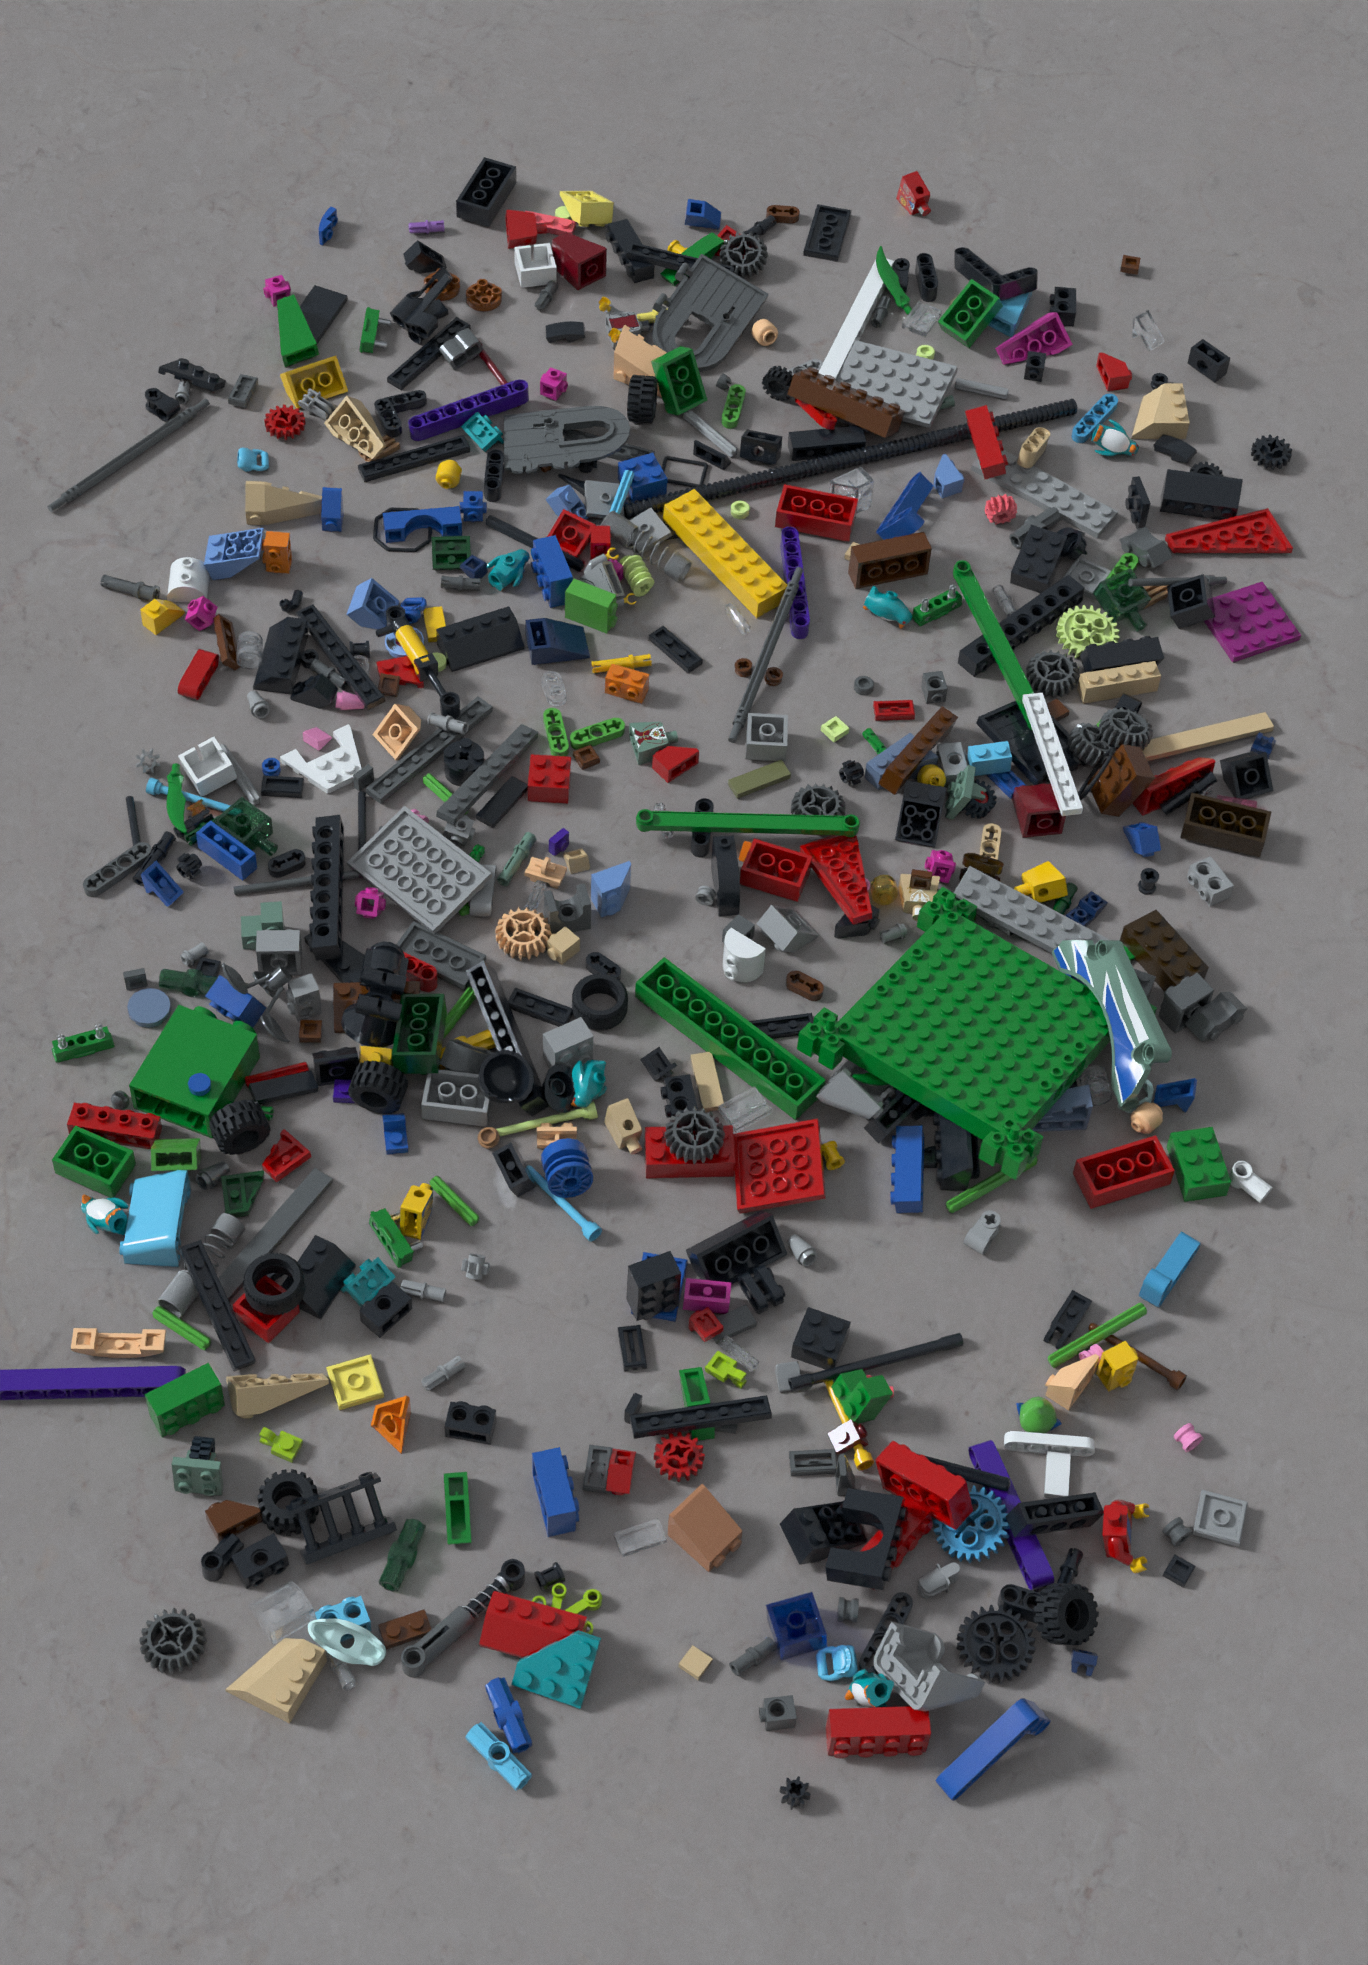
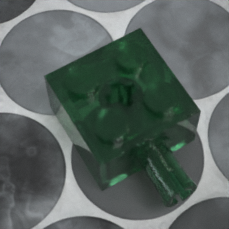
(1122, 600)
(248, 826)

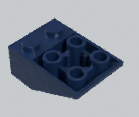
(555, 641)

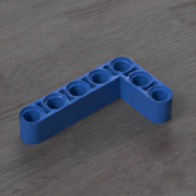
(903, 515)
(991, 1746)

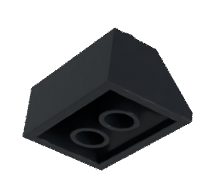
(324, 1271)

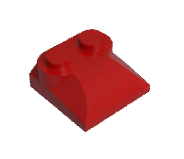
(572, 532)

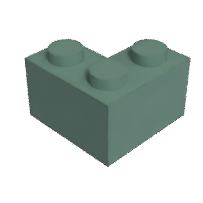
(270, 918)

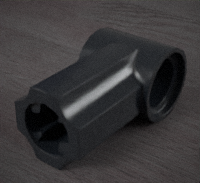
(220, 1556)

